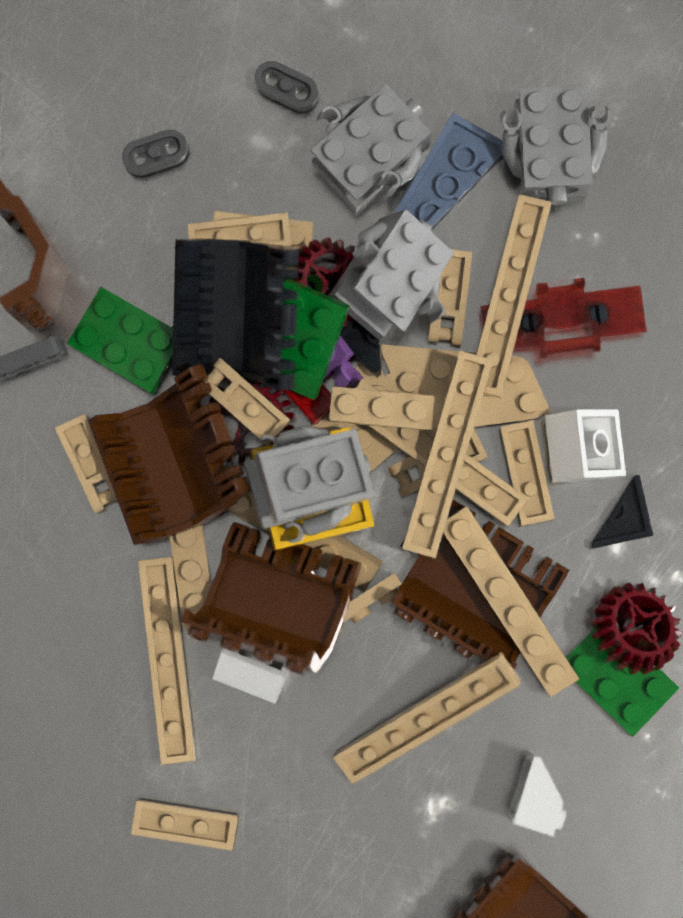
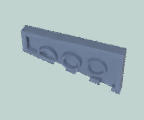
(450, 169)

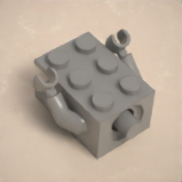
(553, 143)
(372, 146)
(394, 274)
(307, 477)

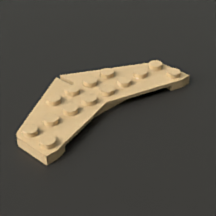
(430, 373)

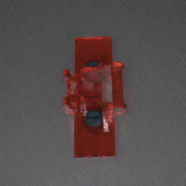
(568, 307)

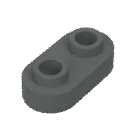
(288, 85)
(155, 151)

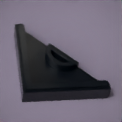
(364, 346)
(628, 518)

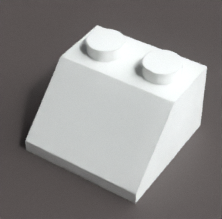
(585, 445)
(251, 675)
(536, 799)

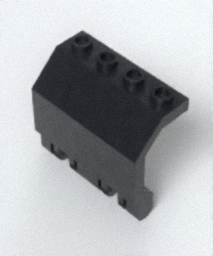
(235, 308)

